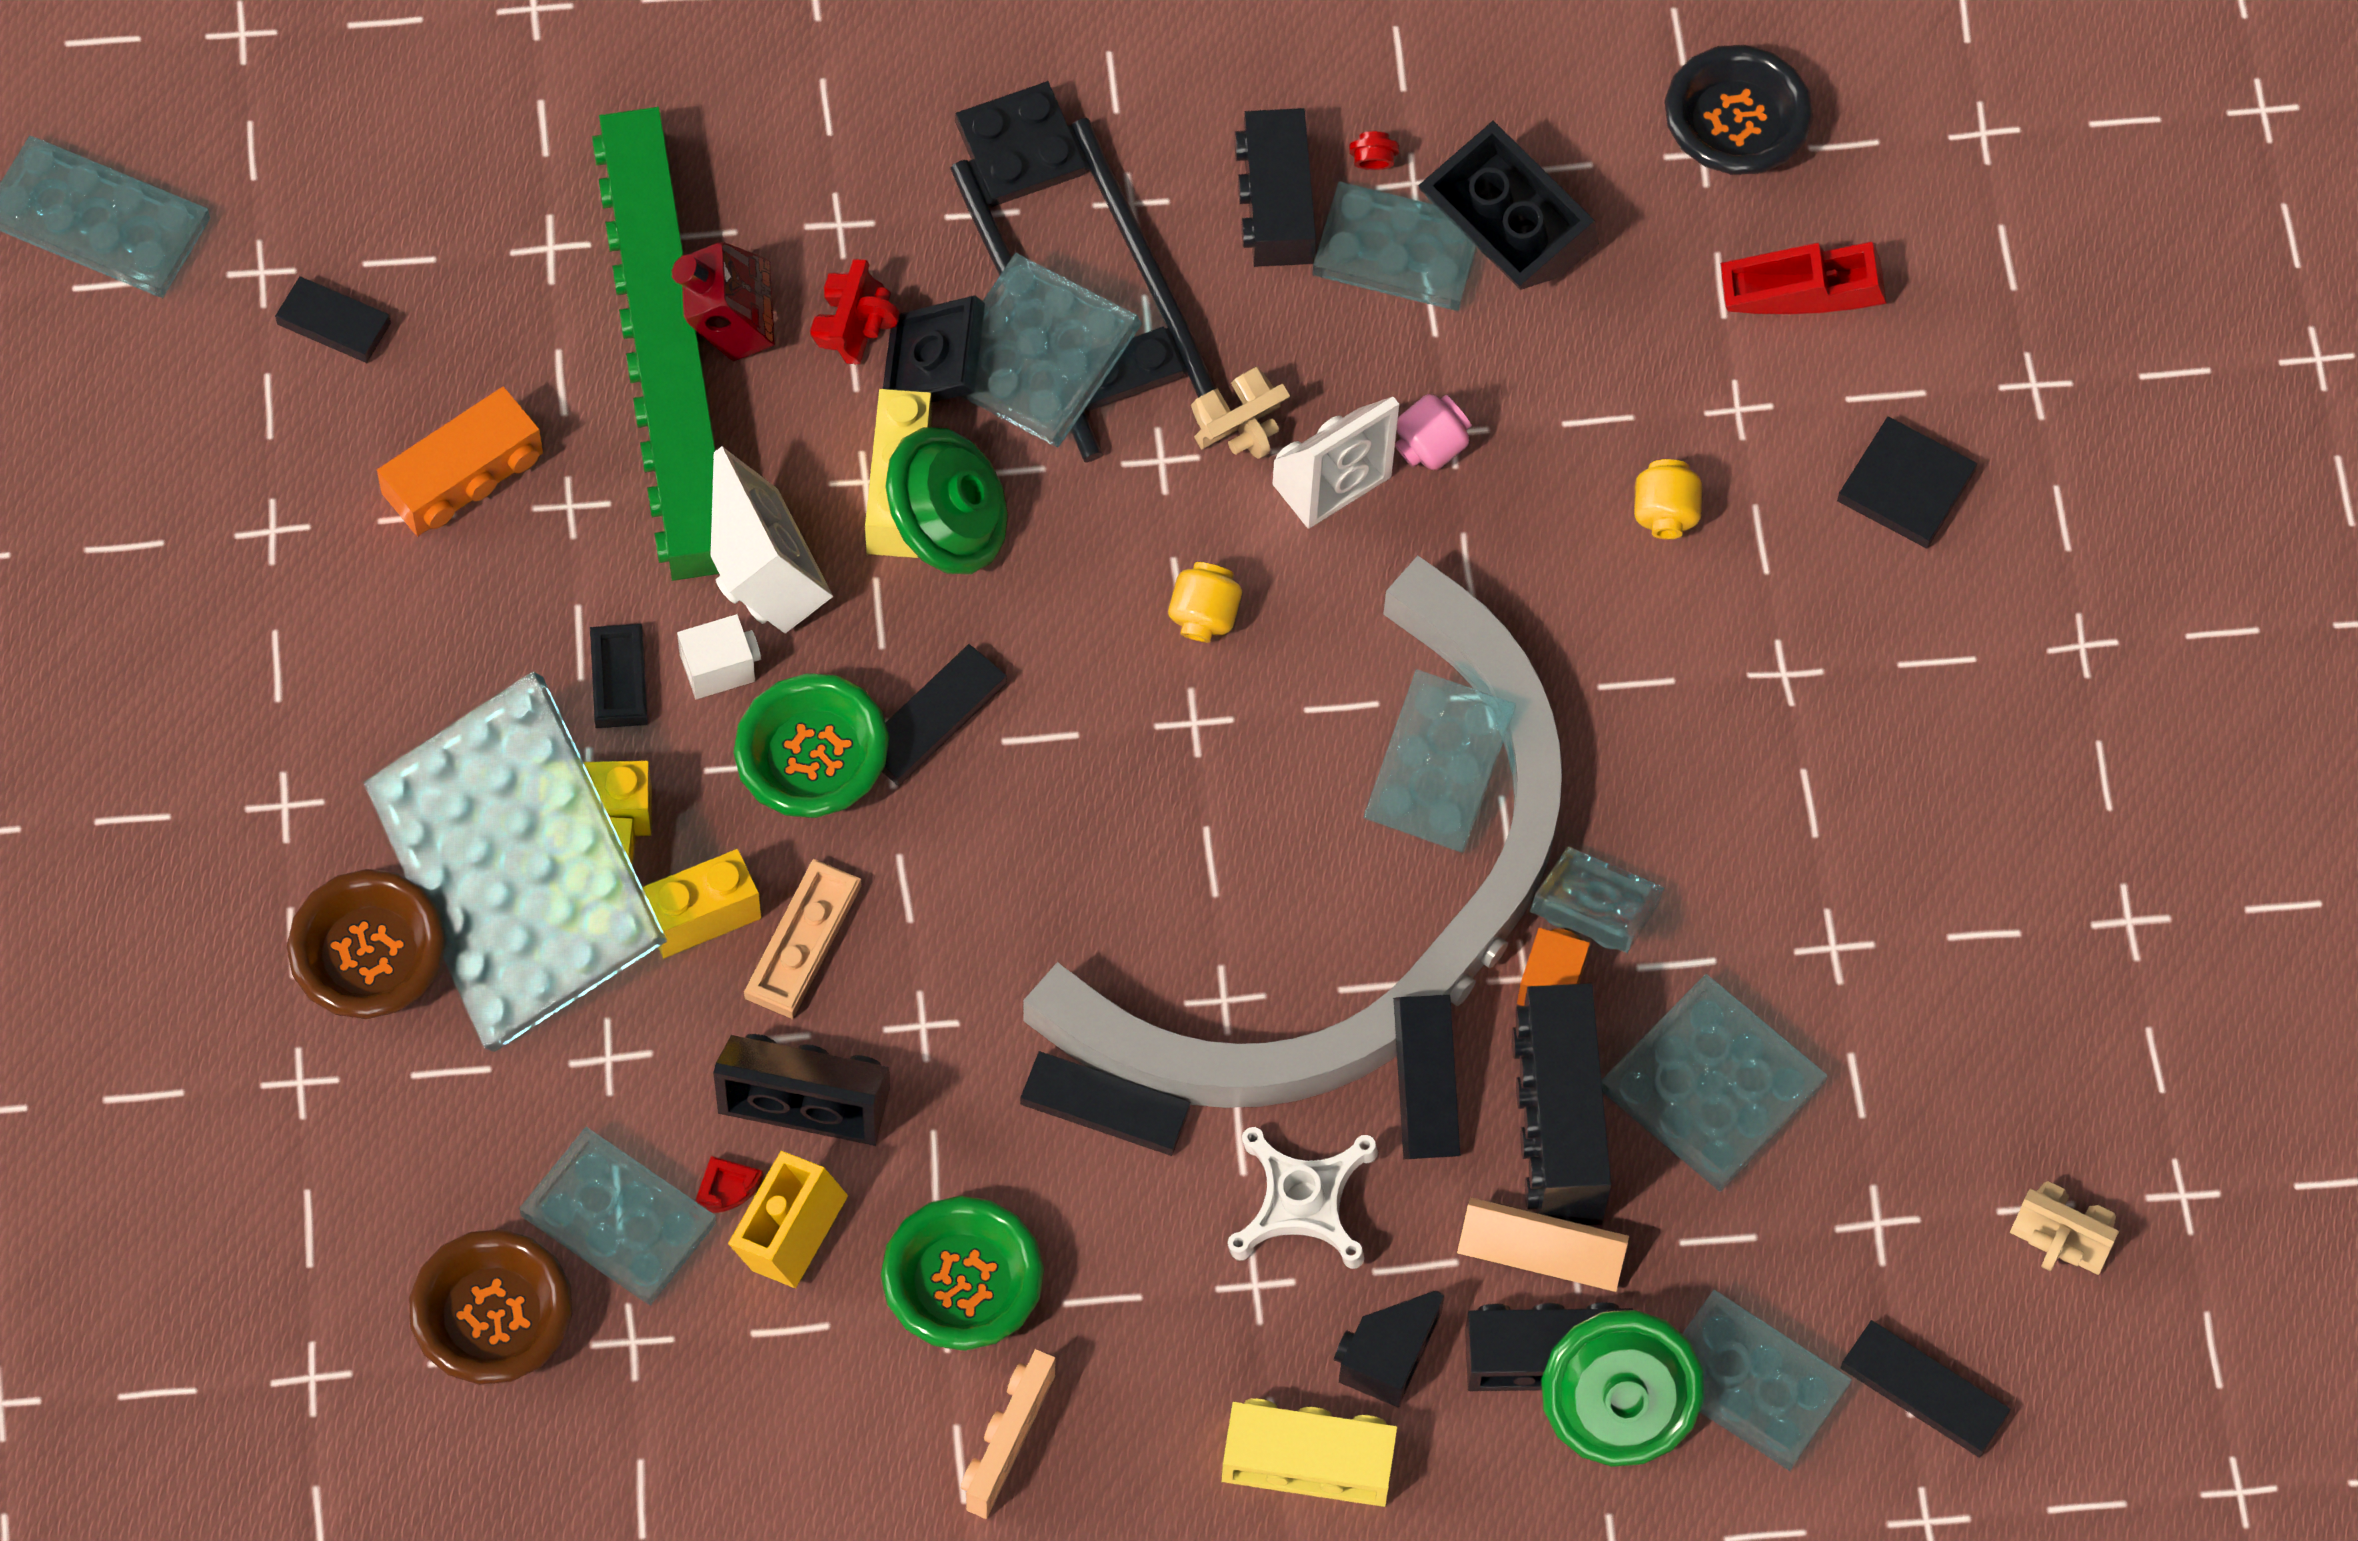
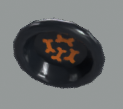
(1738, 109)

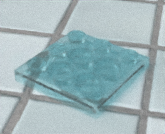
(1046, 349)
(1713, 1082)

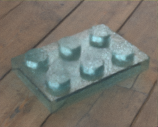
(1394, 247)
(1439, 761)
(618, 1215)
(1762, 1381)

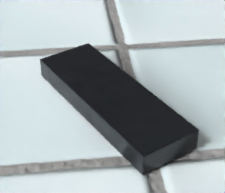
(939, 711)
(1426, 1077)
(1105, 1103)
(1925, 1388)

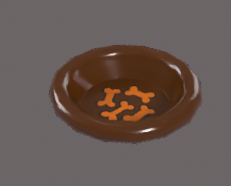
(366, 944)
(490, 1306)

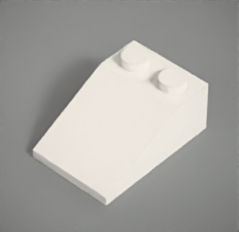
(1338, 462)
(761, 548)

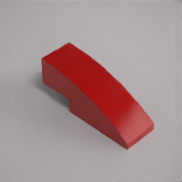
(1805, 280)

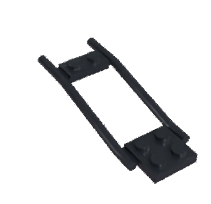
(1025, 147)

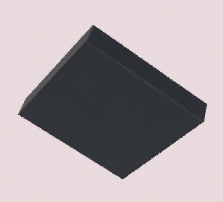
(936, 349)
(1907, 482)

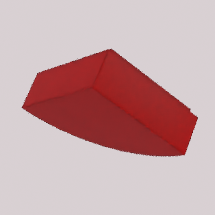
(727, 1185)

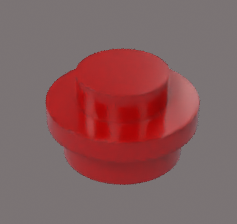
(1374, 151)

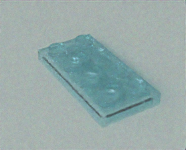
(98, 216)

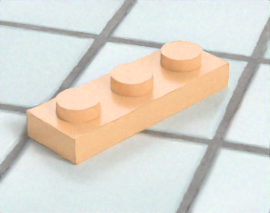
(1007, 1433)

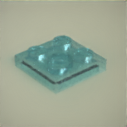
(1597, 900)

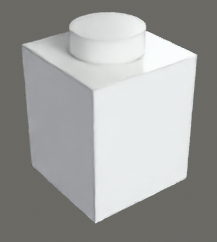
(718, 656)

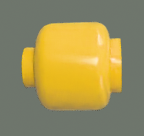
(1668, 498)
(1205, 601)

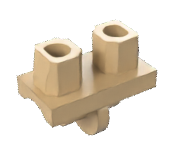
(1219, 421)
(2064, 1232)

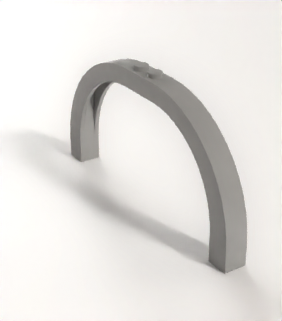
(1302, 1067)

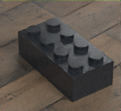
(1562, 1103)

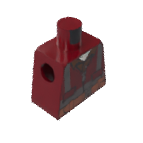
(728, 298)

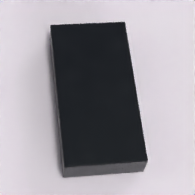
(333, 319)
(618, 676)

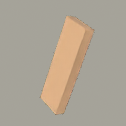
(802, 939)
(1543, 1244)

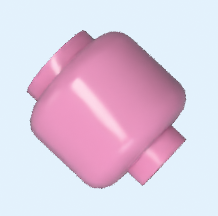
(1432, 432)

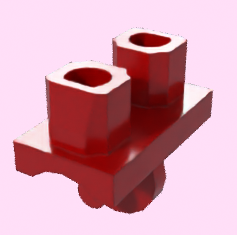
(860, 312)

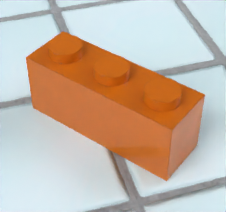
(460, 462)

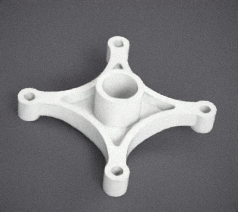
(1302, 1197)

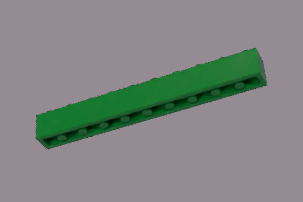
(665, 344)

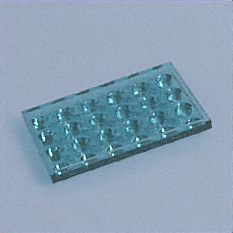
(516, 860)

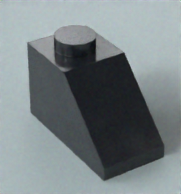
(1389, 1347)

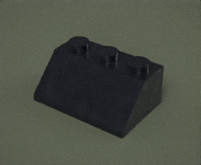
(1511, 209)
(802, 1088)

